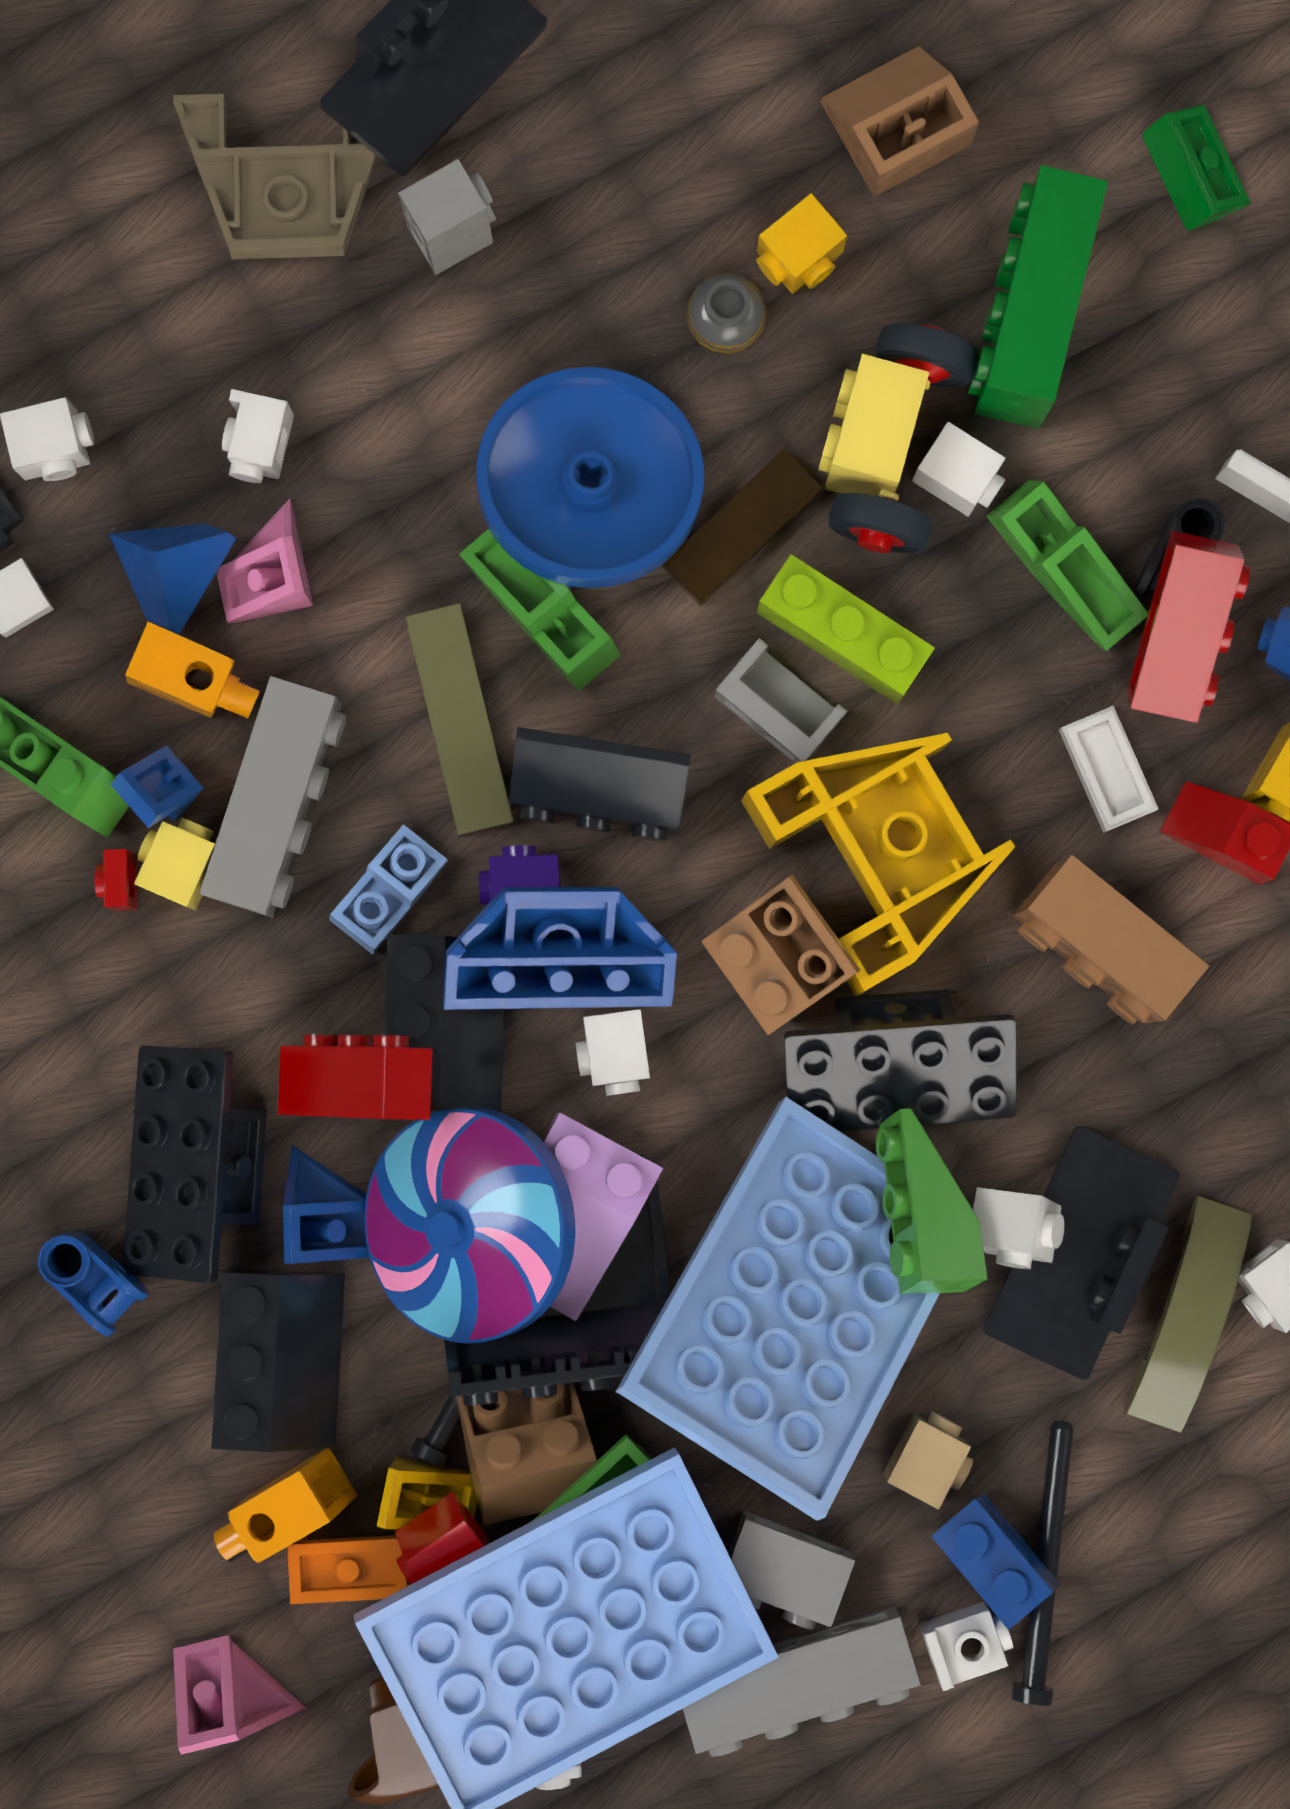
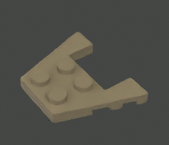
(276, 196)

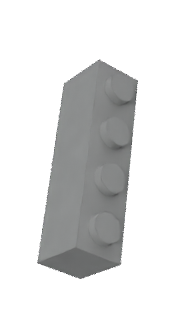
(272, 798)
(811, 1678)

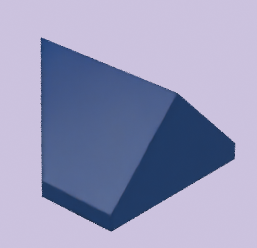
(171, 568)
(321, 1214)

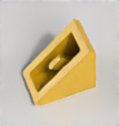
(417, 1486)

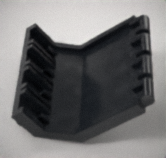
(583, 1350)

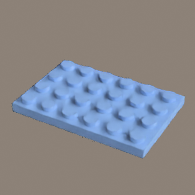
(785, 1316)
(566, 1635)

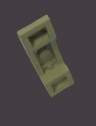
(1192, 1315)

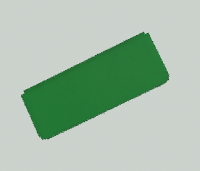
(1195, 167)

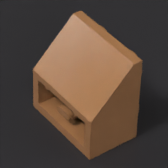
(901, 119)
(780, 955)
(525, 1451)

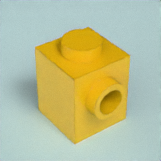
(801, 246)

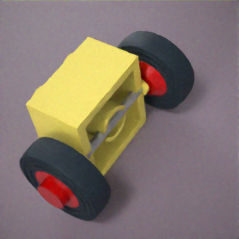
(877, 428)

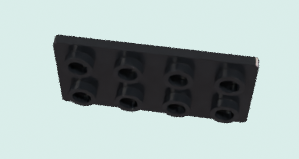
(424, 69)
(903, 1056)
(189, 1164)
(1108, 1245)

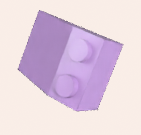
(607, 1196)

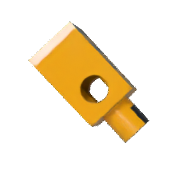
(166, 660)
(286, 1509)

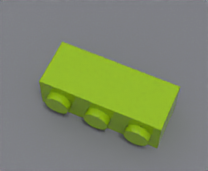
(844, 629)

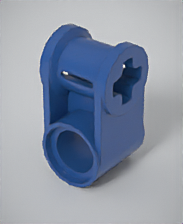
(93, 1283)

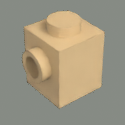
(929, 1459)

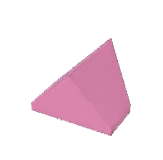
(266, 573)
(224, 1695)

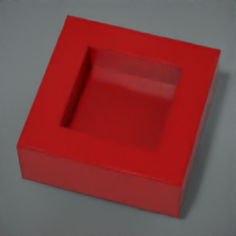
(116, 879)

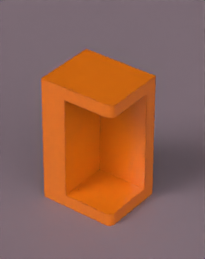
(344, 1569)

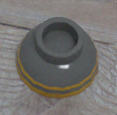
(726, 313)

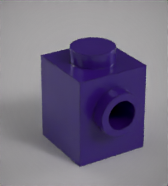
(518, 868)

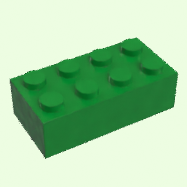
(1040, 296)

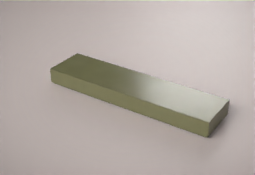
(459, 720)

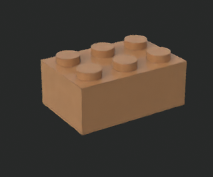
(1108, 943)

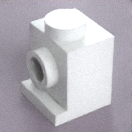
(257, 436)
(947, 1633)

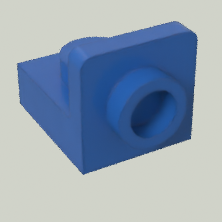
(157, 787)

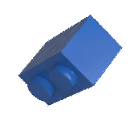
(996, 1561)

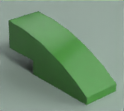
(1068, 563)
(543, 612)

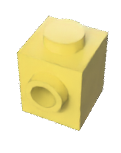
(176, 861)

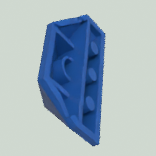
(559, 953)

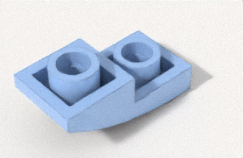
(388, 889)

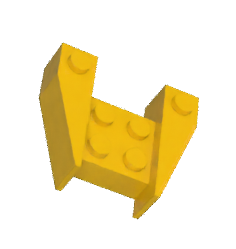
(894, 835)

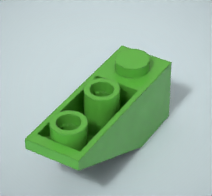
(58, 771)
(931, 1221)

